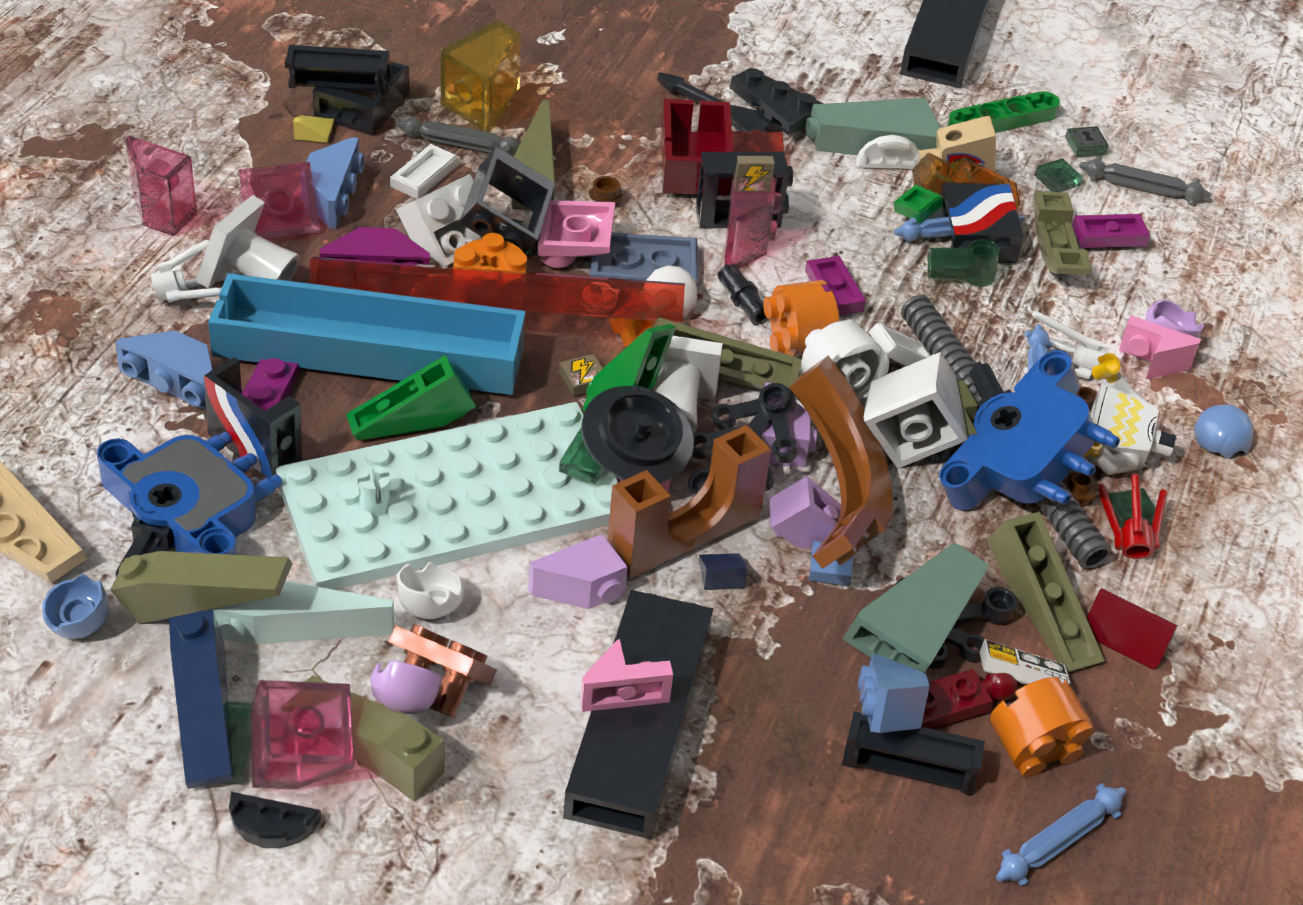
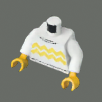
(1126, 416)

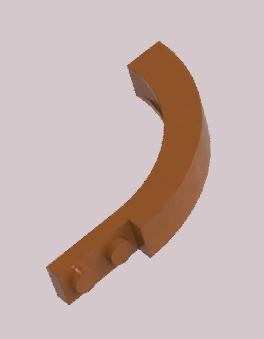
(856, 457)

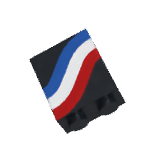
(983, 213)
(268, 434)

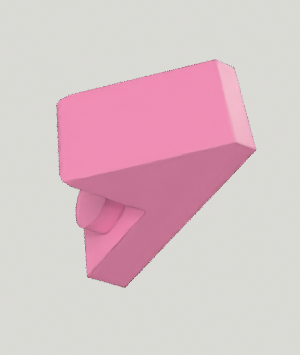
(1164, 347)
(617, 685)

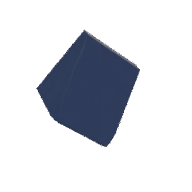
(723, 571)

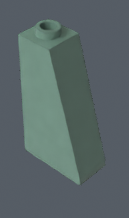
(851, 125)
(918, 611)

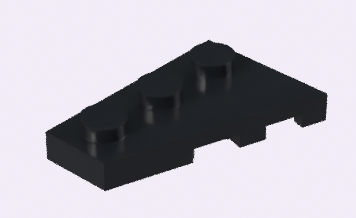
(775, 97)

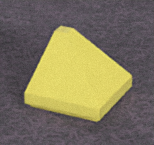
(313, 128)

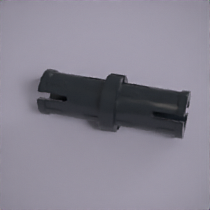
(743, 293)

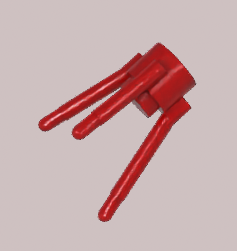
(1137, 537)

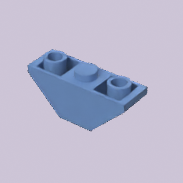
(335, 178)
(168, 363)
(892, 695)

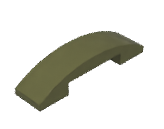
(1056, 235)

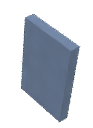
(639, 255)

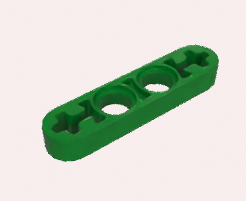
(1034, 109)

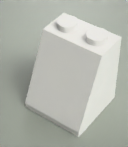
(916, 410)

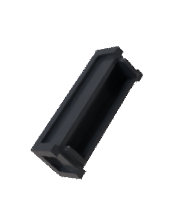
(339, 68)
(916, 754)

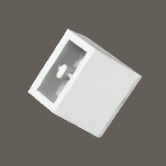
(435, 220)

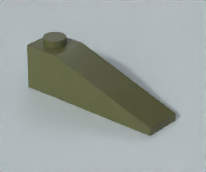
(536, 147)
(742, 361)
(186, 583)
(1044, 590)
(395, 746)

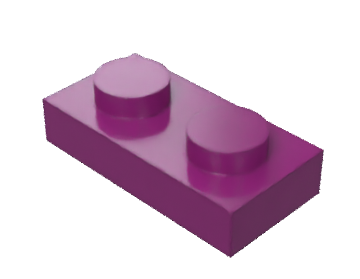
(1110, 230)
(839, 281)
(271, 382)

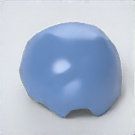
(1224, 430)
(76, 607)

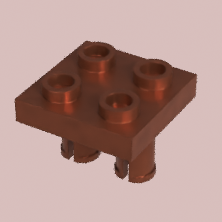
(458, 661)

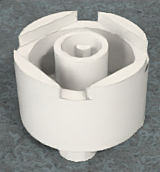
(851, 350)

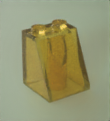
(481, 74)

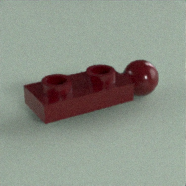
(965, 696)

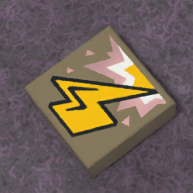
(754, 173)
(579, 373)

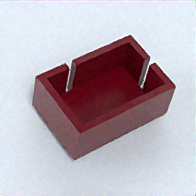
(683, 147)

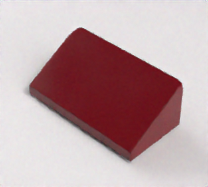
(1130, 629)

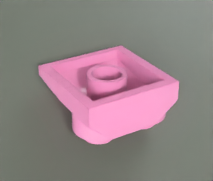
(575, 231)

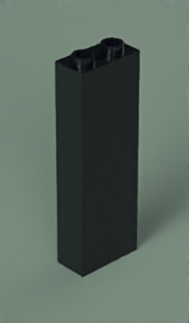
(943, 40)
(631, 750)

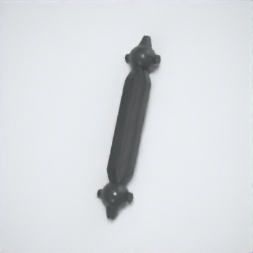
(458, 136)
(1145, 180)

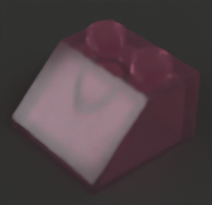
(161, 185)
(750, 225)
(300, 733)

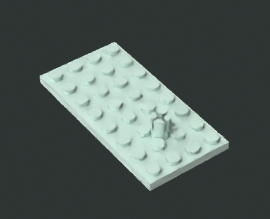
(440, 497)

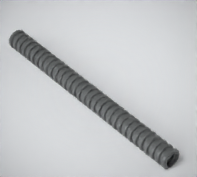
(1067, 520)

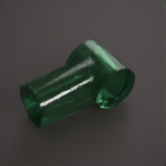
(974, 263)

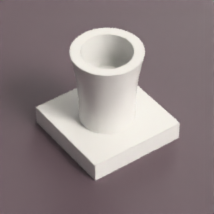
(238, 246)
(689, 374)

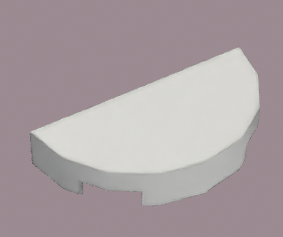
(888, 153)

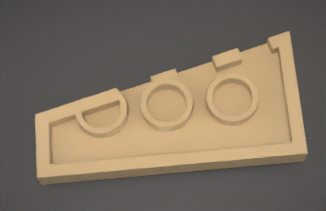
(32, 534)

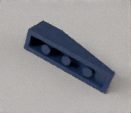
(201, 697)

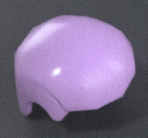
(1173, 317)
(405, 687)

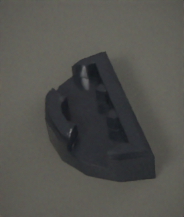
(271, 822)

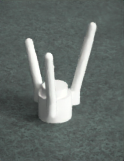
(171, 284)
(1084, 355)

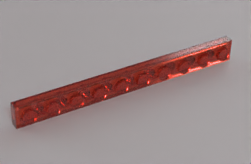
(508, 288)

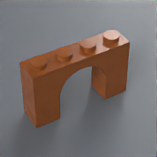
(731, 497)

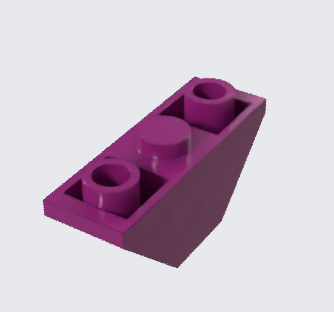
(376, 245)

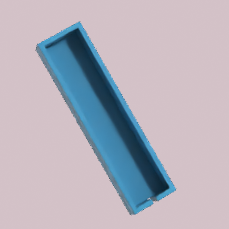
(365, 331)

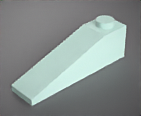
(306, 614)

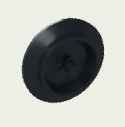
(637, 431)

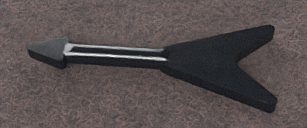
(742, 118)

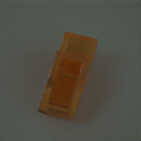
(934, 171)

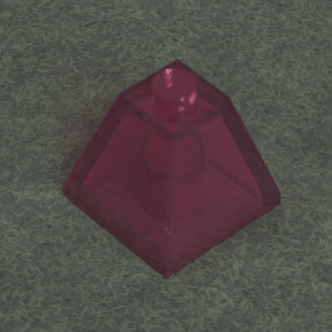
(287, 198)

